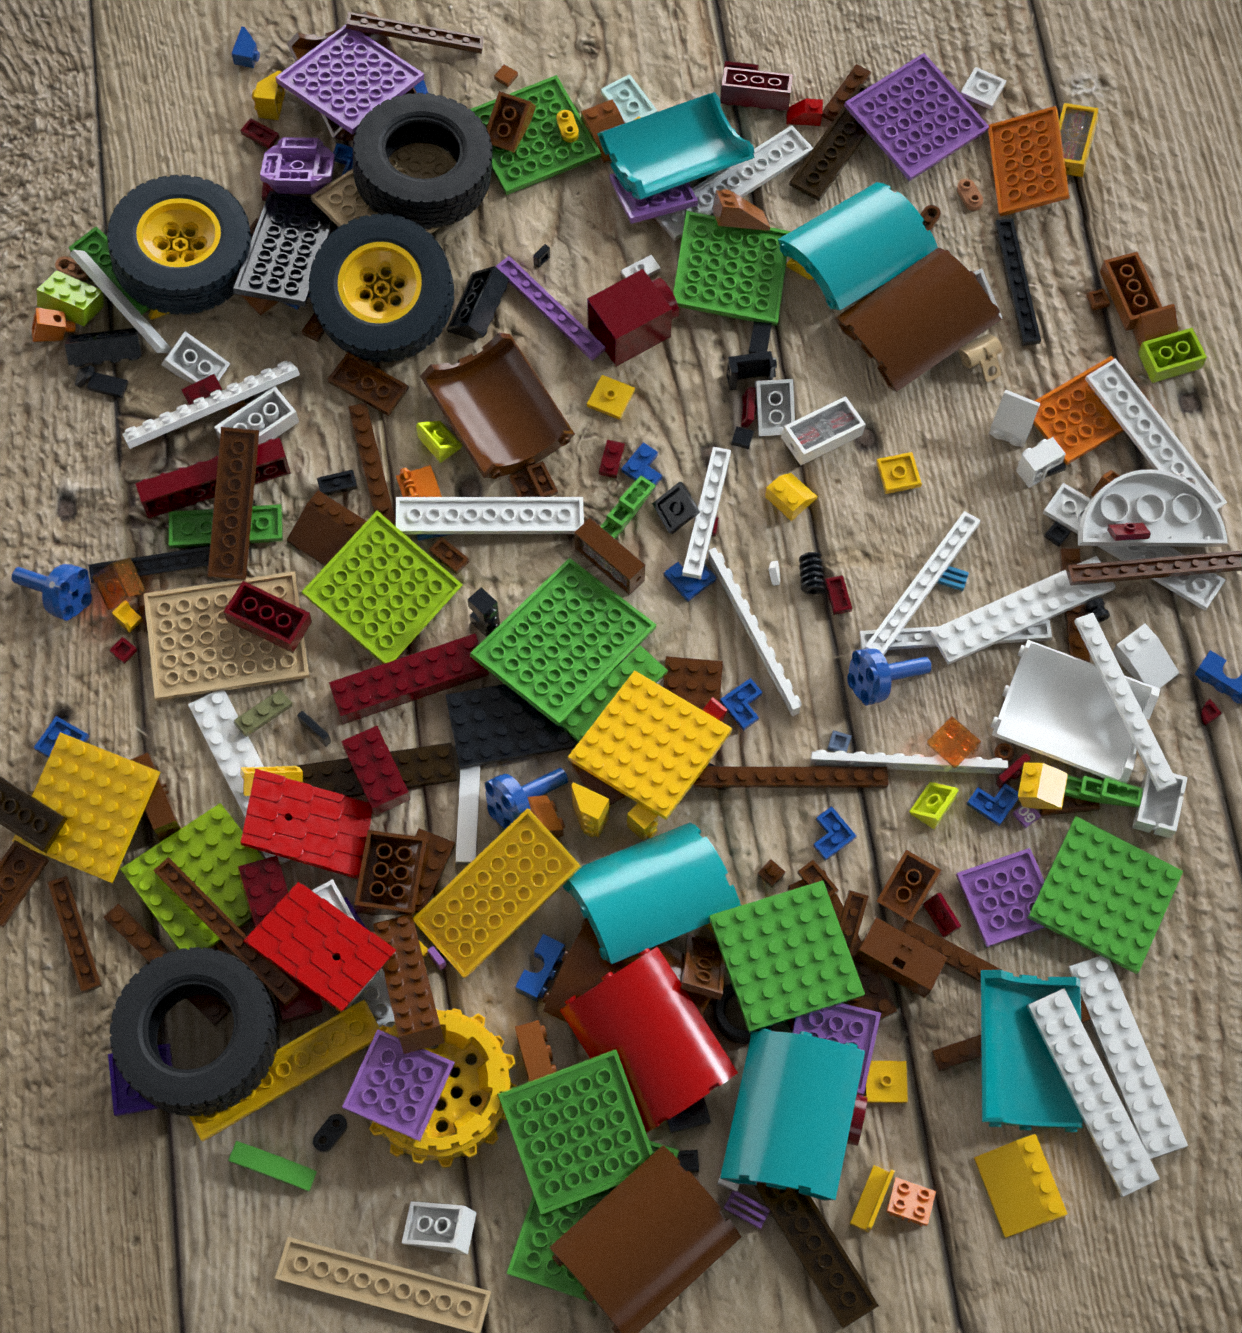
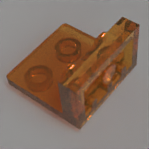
(953, 742)

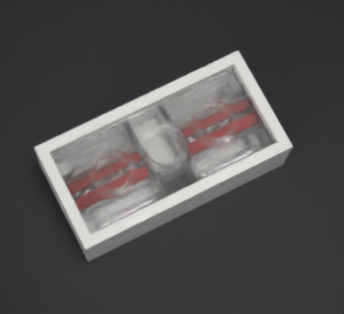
(823, 430)

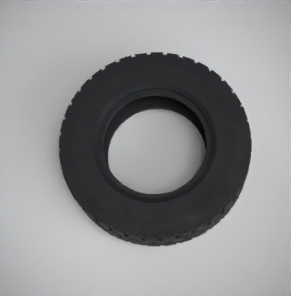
(422, 120)
(160, 988)

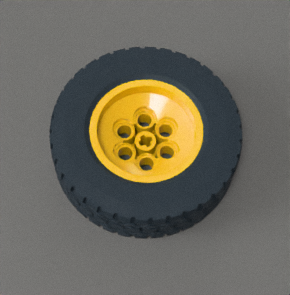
(366, 250)
(180, 274)

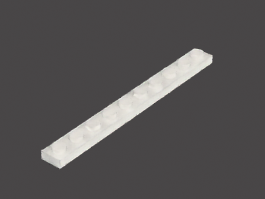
(923, 583)
(751, 625)
(921, 637)
(1125, 702)
(902, 762)

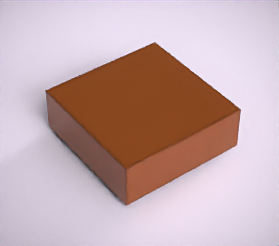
(506, 75)
(1098, 299)

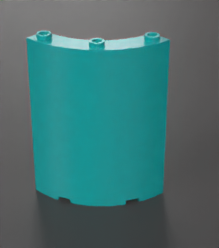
(674, 146)
(860, 244)
(652, 891)
(1017, 1068)
(793, 1113)

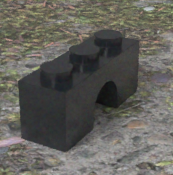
(485, 611)

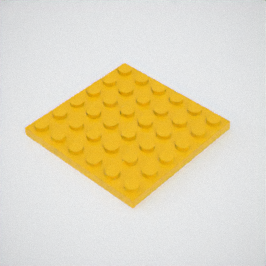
(650, 744)
(100, 799)

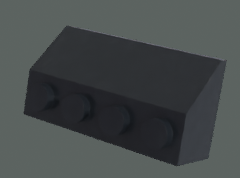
(478, 303)
(104, 346)

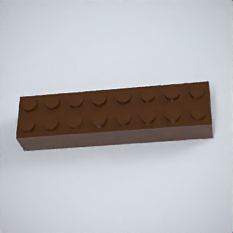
(409, 986)

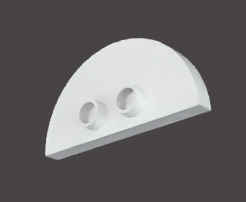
(1166, 504)

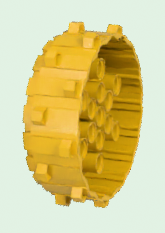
(467, 1124)

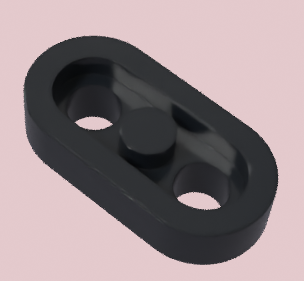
(332, 1133)

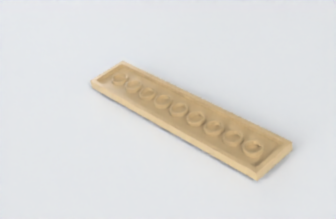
(383, 1285)

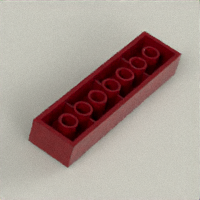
(198, 481)
(406, 679)
(263, 890)

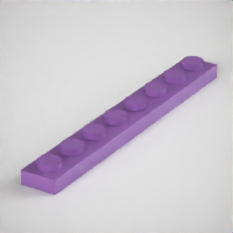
(551, 309)

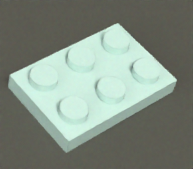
(628, 98)

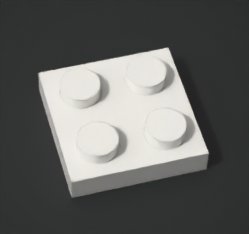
(983, 88)

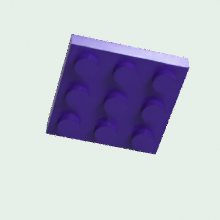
(124, 1097)

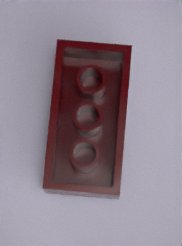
(267, 616)
(376, 770)

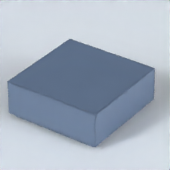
(839, 741)

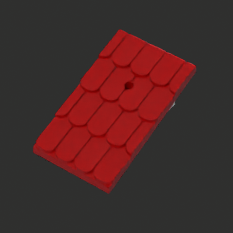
(306, 824)
(320, 947)

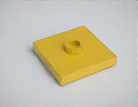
(610, 397)
(898, 473)
(887, 1082)

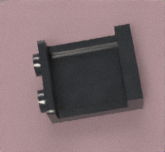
(750, 366)

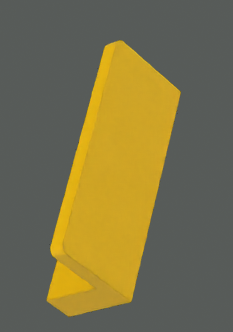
(290, 772)
(871, 1198)

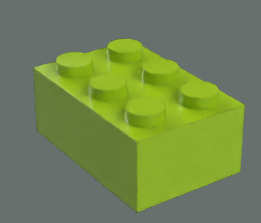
(72, 296)
(1172, 355)

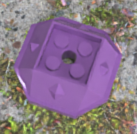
(297, 166)

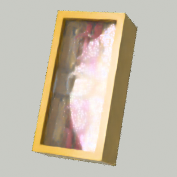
(1077, 133)

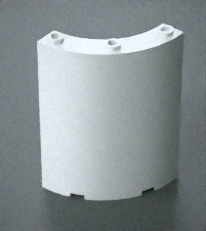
(1067, 713)

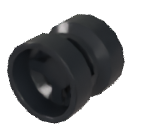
(1097, 607)

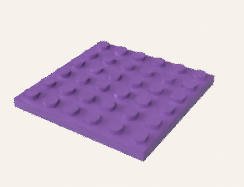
(348, 77)
(916, 116)

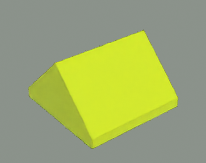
(438, 439)
(933, 803)

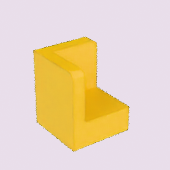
(126, 616)

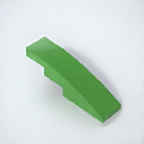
(628, 506)
(1103, 791)
(272, 1166)

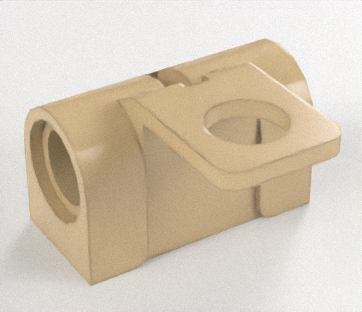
(982, 352)

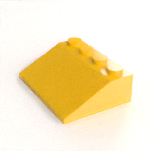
(1020, 1186)

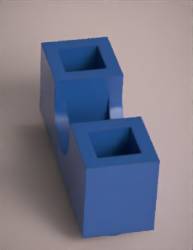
(1212, 672)
(534, 984)

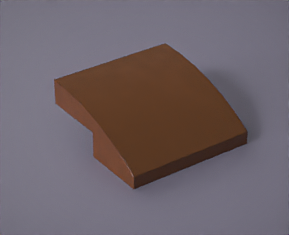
(533, 482)

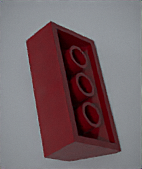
(756, 89)

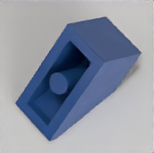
(245, 50)

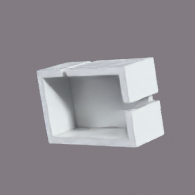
(1158, 808)

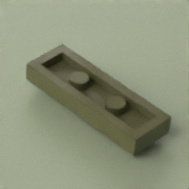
(263, 713)

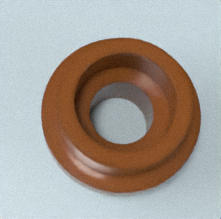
(1004, 747)

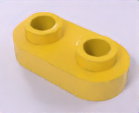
(566, 125)

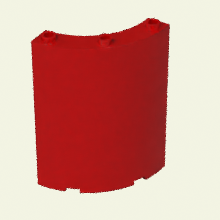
(657, 1034)

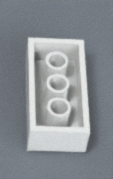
(267, 413)

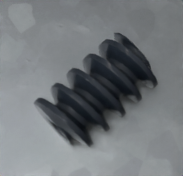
(810, 573)

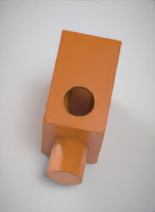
(50, 325)

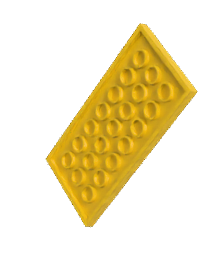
(496, 893)

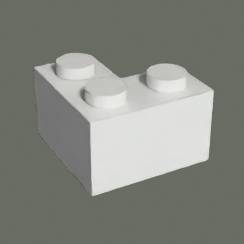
(1038, 460)

